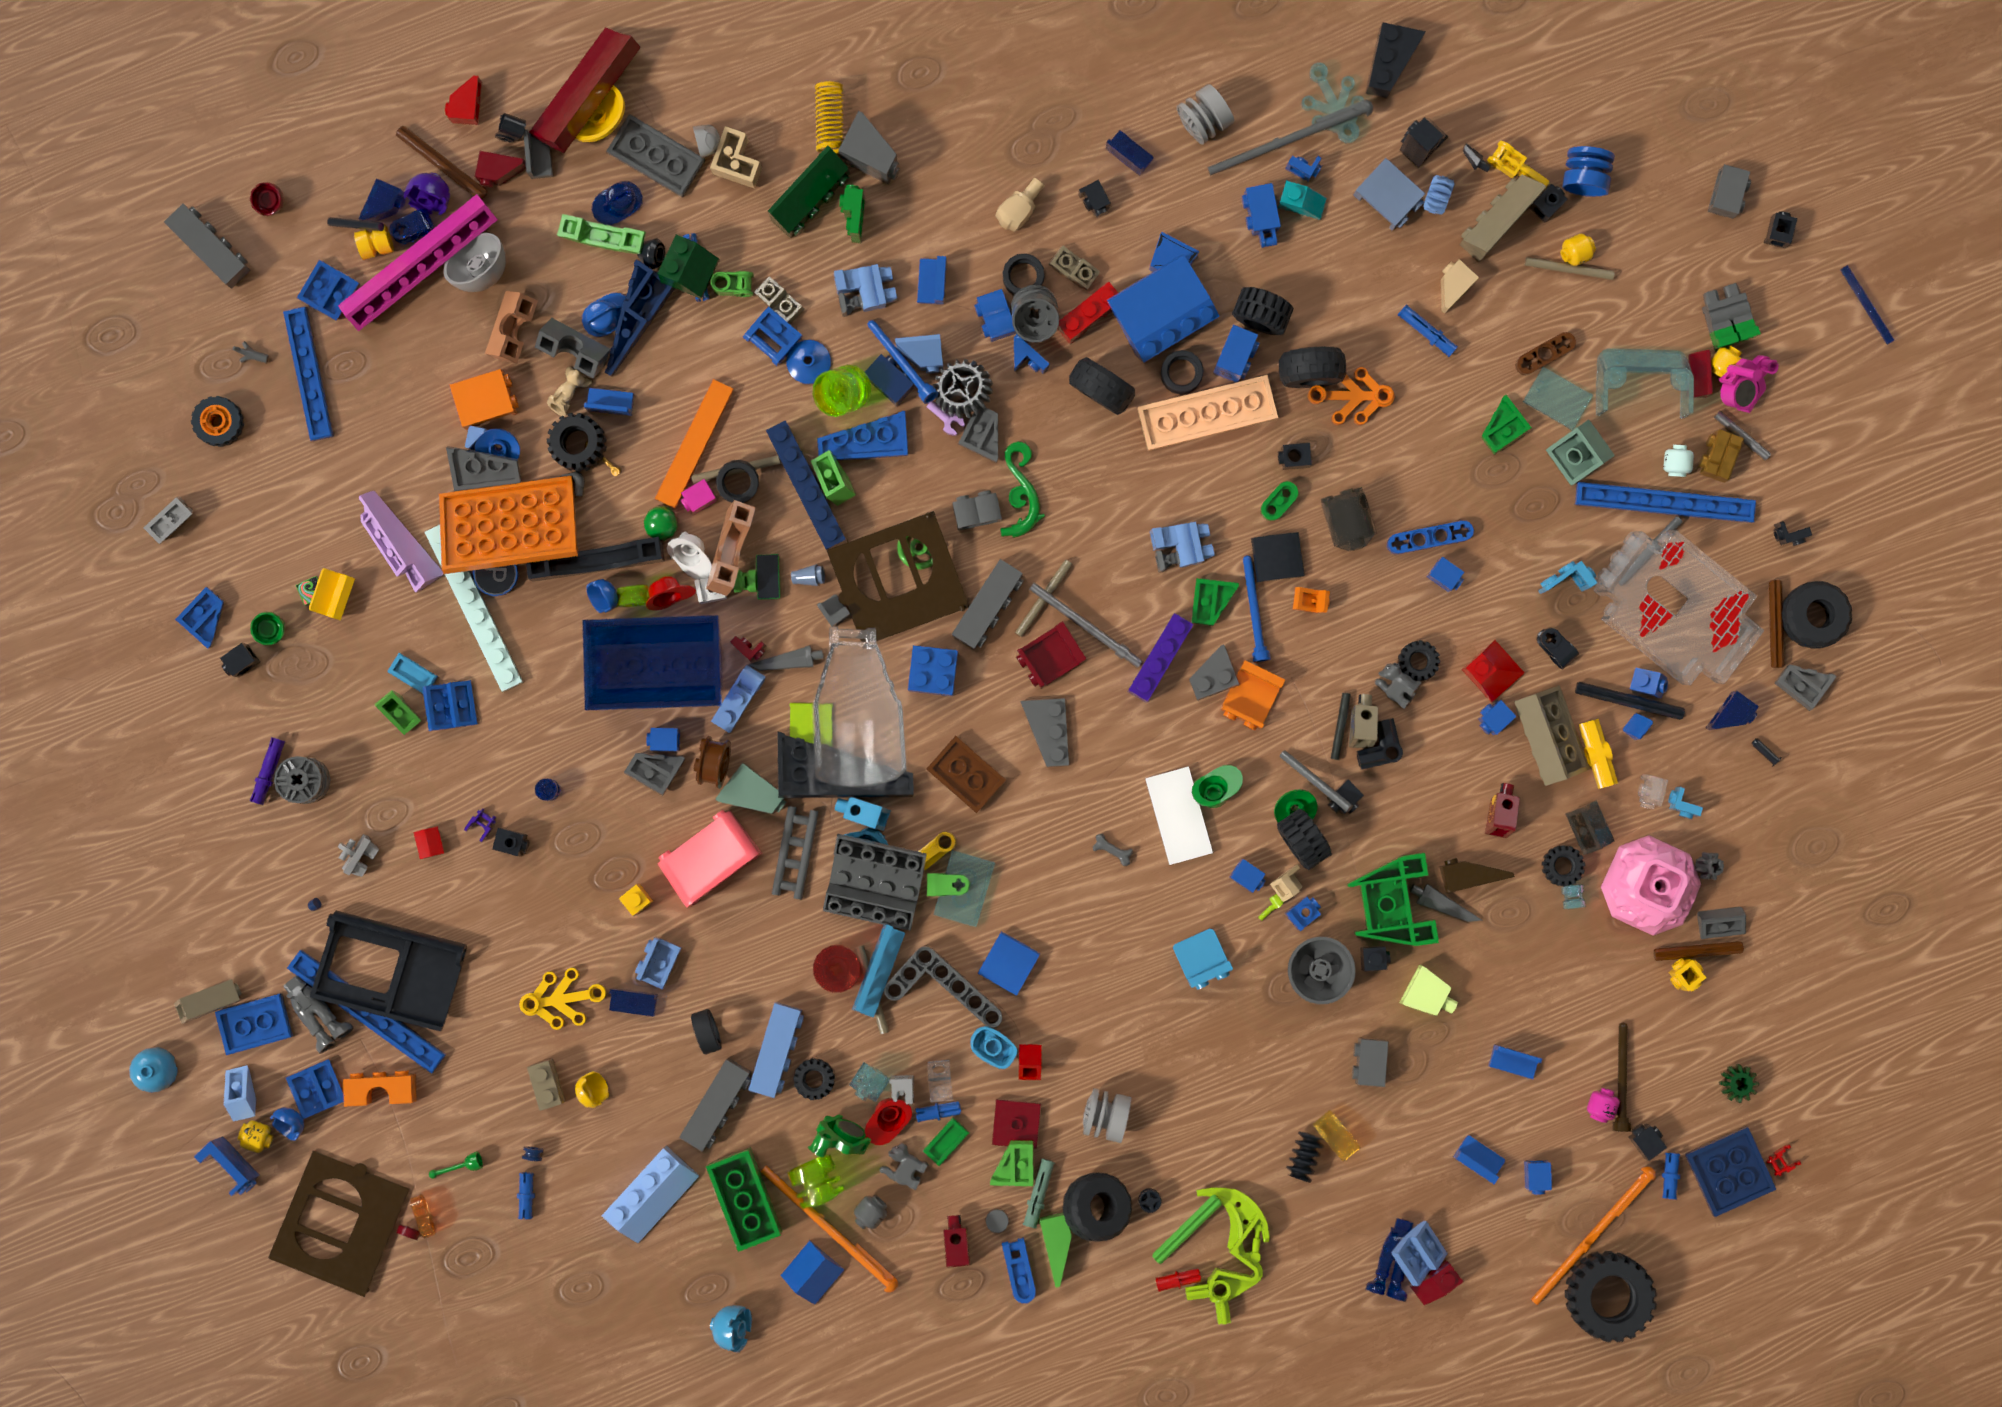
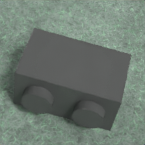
(1729, 191)
(1371, 1062)

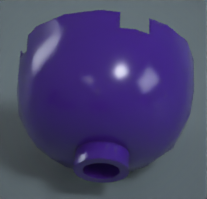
(428, 192)

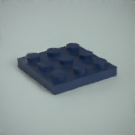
(1730, 1171)

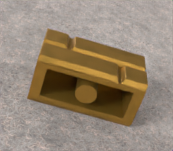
(1721, 455)

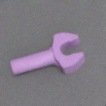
(946, 418)

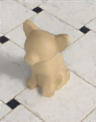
(560, 400)

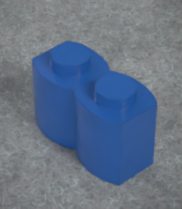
(995, 315)

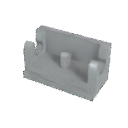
(168, 520)
(905, 1084)

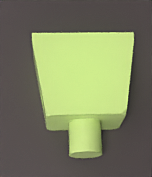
(1428, 993)

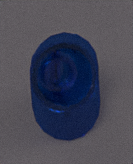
(616, 203)

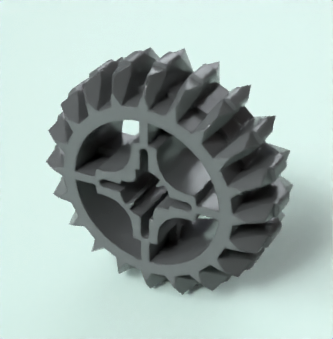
(954, 393)

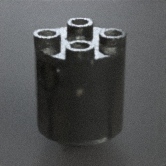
(1349, 519)

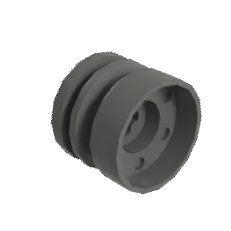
(1032, 324)
(315, 780)

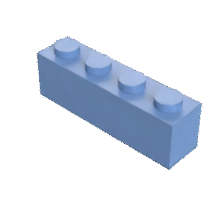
(775, 1049)

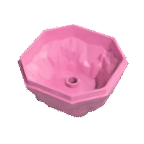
(1632, 880)

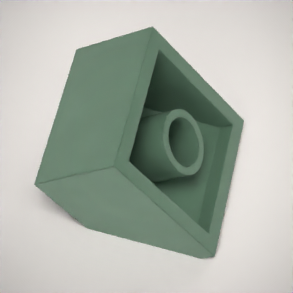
(1580, 452)

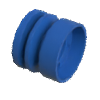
(1588, 171)

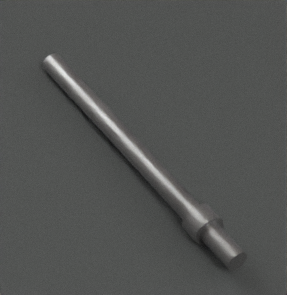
(1121, 651)

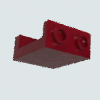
(1050, 655)

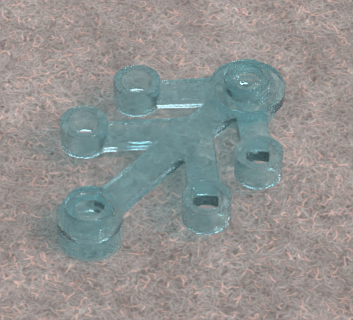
(1333, 104)

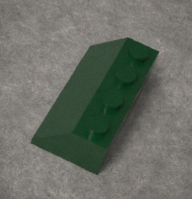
(809, 193)

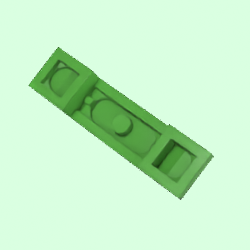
(601, 235)

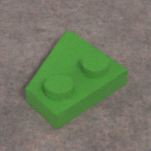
(1015, 1166)

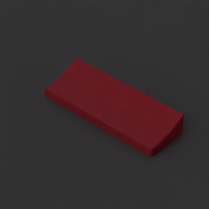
(585, 89)

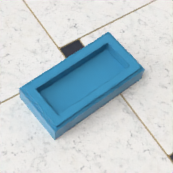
(411, 673)

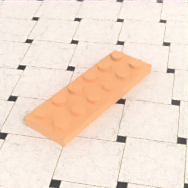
(1207, 413)

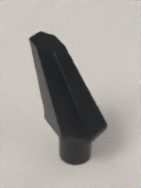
(1475, 158)

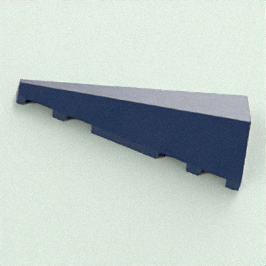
(642, 303)

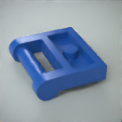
(777, 330)

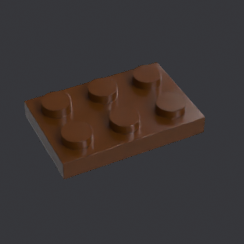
(966, 774)

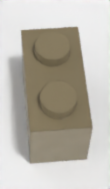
(546, 1084)

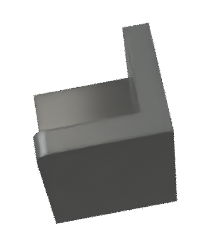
(834, 610)

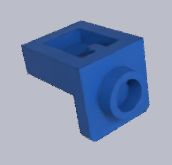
(1300, 167)

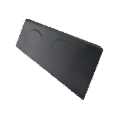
(1391, 55)
(1422, 141)

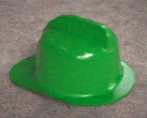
(1217, 786)

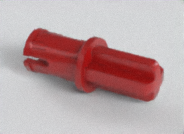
(1178, 1279)

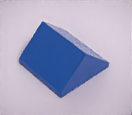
(811, 1273)

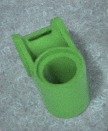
(734, 283)
(942, 884)

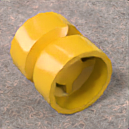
(370, 243)

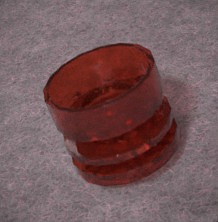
(829, 957)

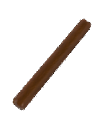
(441, 162)

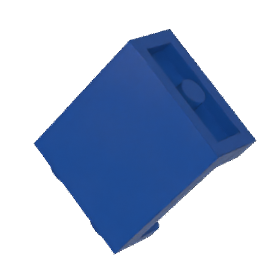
(232, 1162)

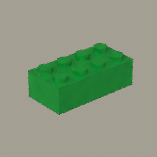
(744, 1199)

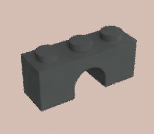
(558, 337)

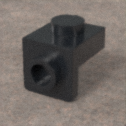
(1797, 537)

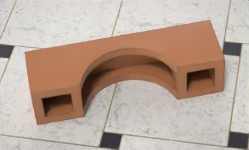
(725, 563)

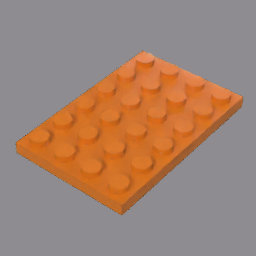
(507, 524)

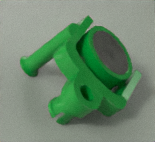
(839, 1134)

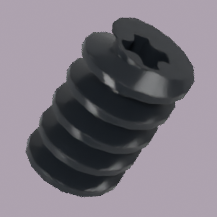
(1305, 1156)

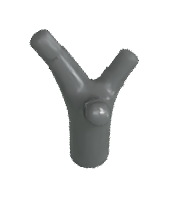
(250, 354)

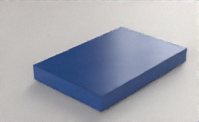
(254, 1024)

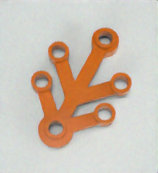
(1355, 396)

